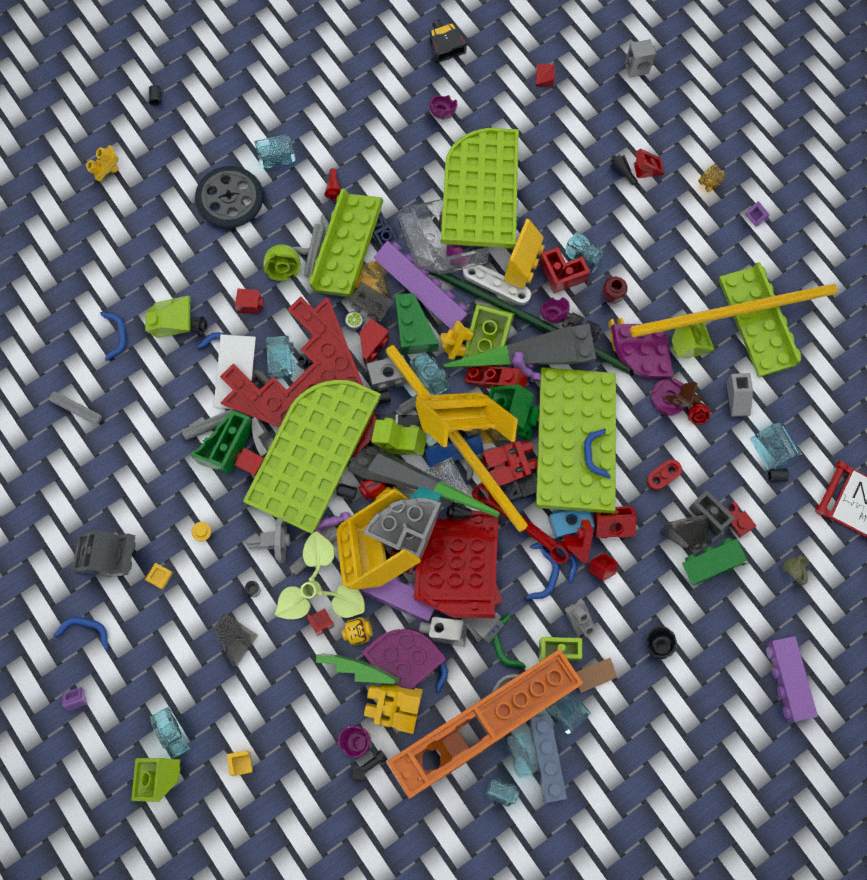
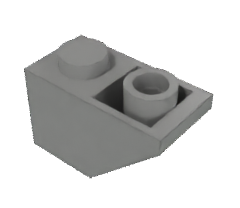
(740, 394)

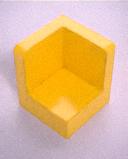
(240, 763)

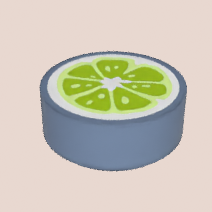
(354, 320)

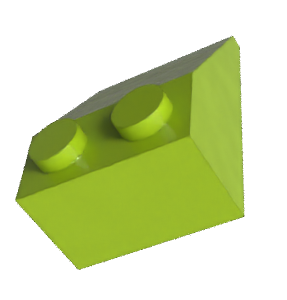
(489, 330)

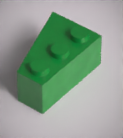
(413, 327)
(224, 443)
(714, 561)

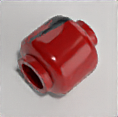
(371, 489)

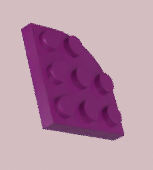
(644, 354)
(405, 655)

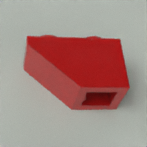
(372, 338)

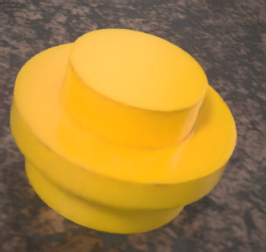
(201, 531)

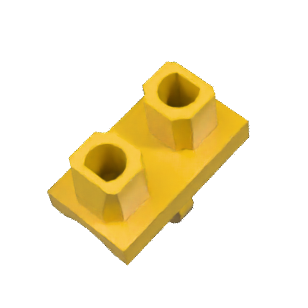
(106, 162)
(453, 340)

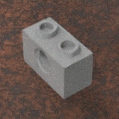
(640, 58)
(376, 375)

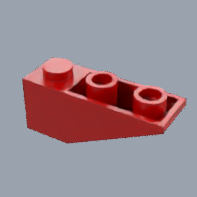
(495, 376)

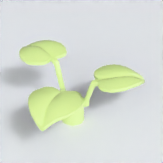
(293, 601)

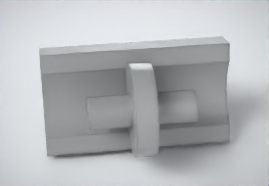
(580, 619)

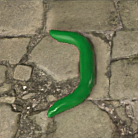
(499, 650)

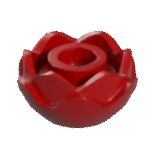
(699, 414)

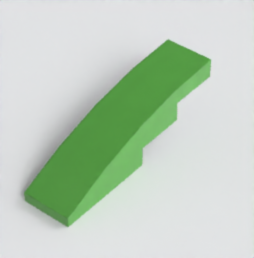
(363, 671)

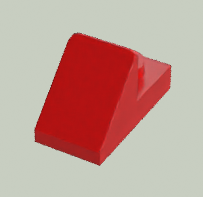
(647, 164)
(580, 543)

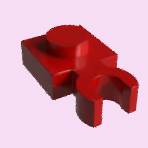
(742, 523)

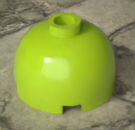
(281, 262)

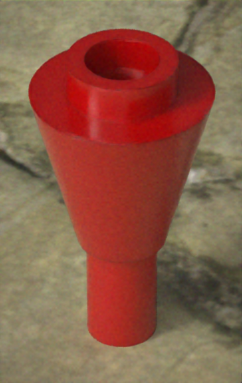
(333, 188)

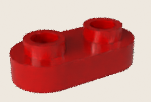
(663, 476)

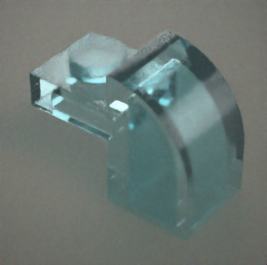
(168, 733)

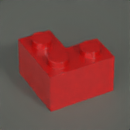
(563, 274)

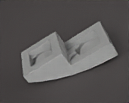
(260, 434)

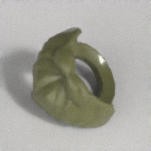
(796, 568)

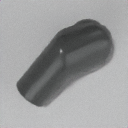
(261, 375)

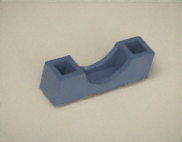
(548, 759)

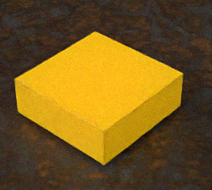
(159, 576)

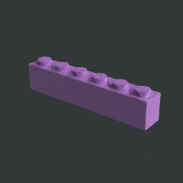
(425, 288)

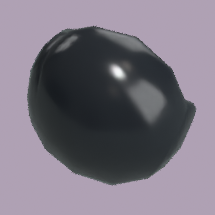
(661, 642)

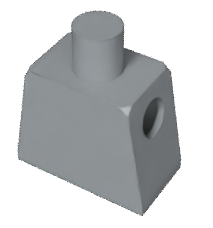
(453, 632)

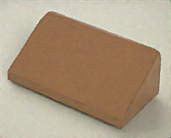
(596, 674)

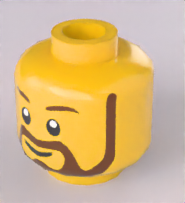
(357, 631)

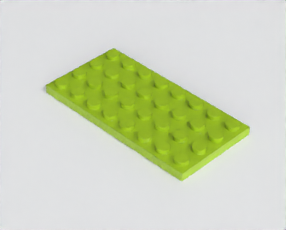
(570, 409)

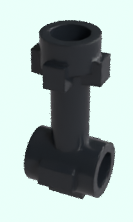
(359, 771)

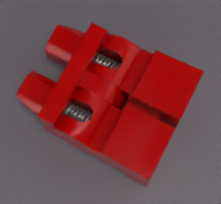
(498, 456)

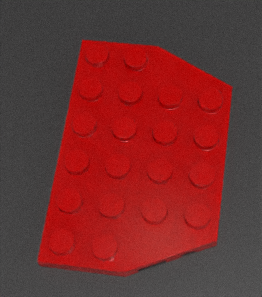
(460, 567)

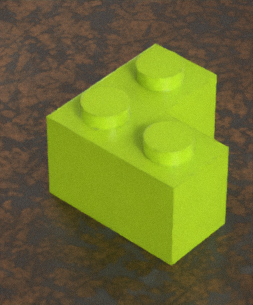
(399, 439)
(569, 646)

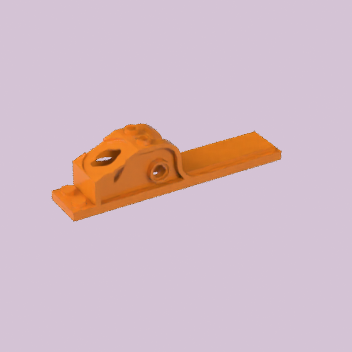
(498, 715)

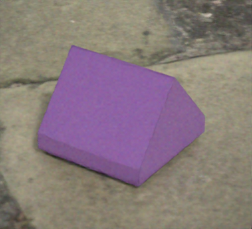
(757, 214)
(74, 699)

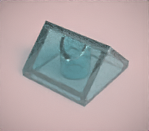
(775, 445)
(568, 712)

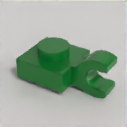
(531, 421)

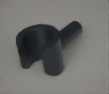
(306, 362)

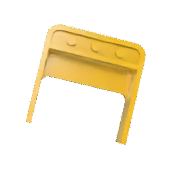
(463, 412)
(363, 557)

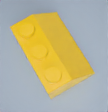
(524, 256)

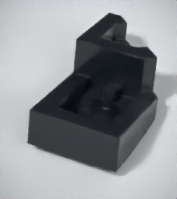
(523, 487)

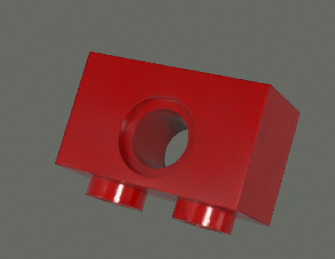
(623, 517)

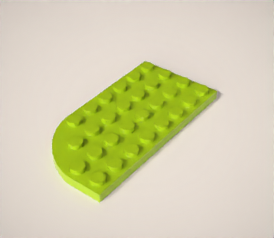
(481, 189)
(312, 452)

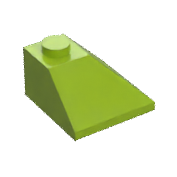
(168, 317)
(691, 341)
(154, 778)

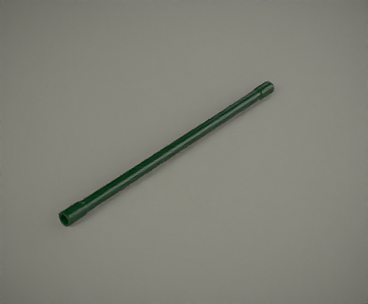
(523, 315)

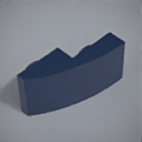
(383, 231)

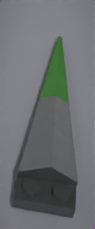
(560, 346)
(390, 469)

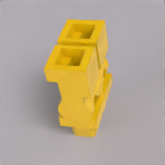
(387, 710)

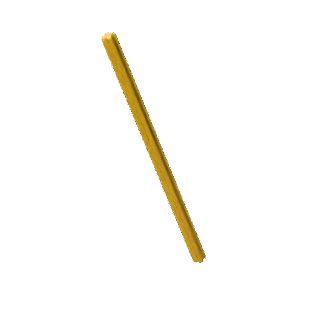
(732, 310)
(461, 445)

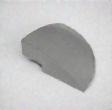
(405, 524)

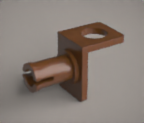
(687, 396)

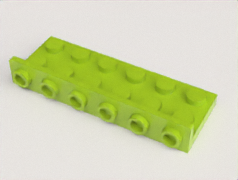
(345, 244)
(762, 331)

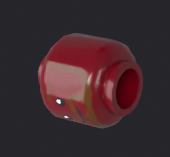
(614, 289)

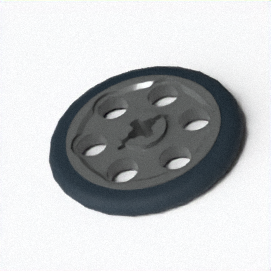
(245, 212)

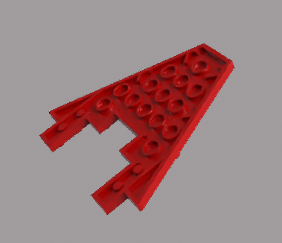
(330, 362)

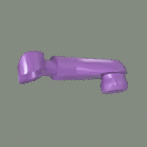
(519, 363)
(332, 521)

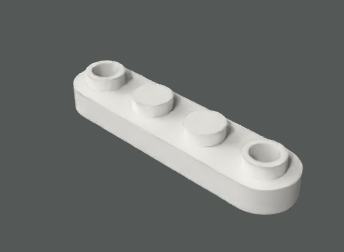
(494, 283)

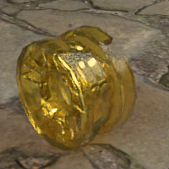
(712, 178)

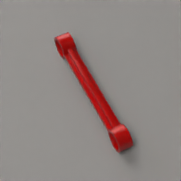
(531, 529)

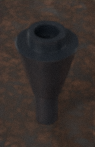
(621, 165)
(198, 325)
(458, 512)

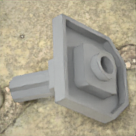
(273, 540)

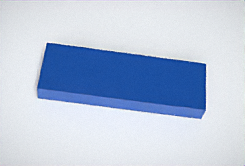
(438, 453)

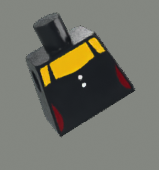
(446, 41)

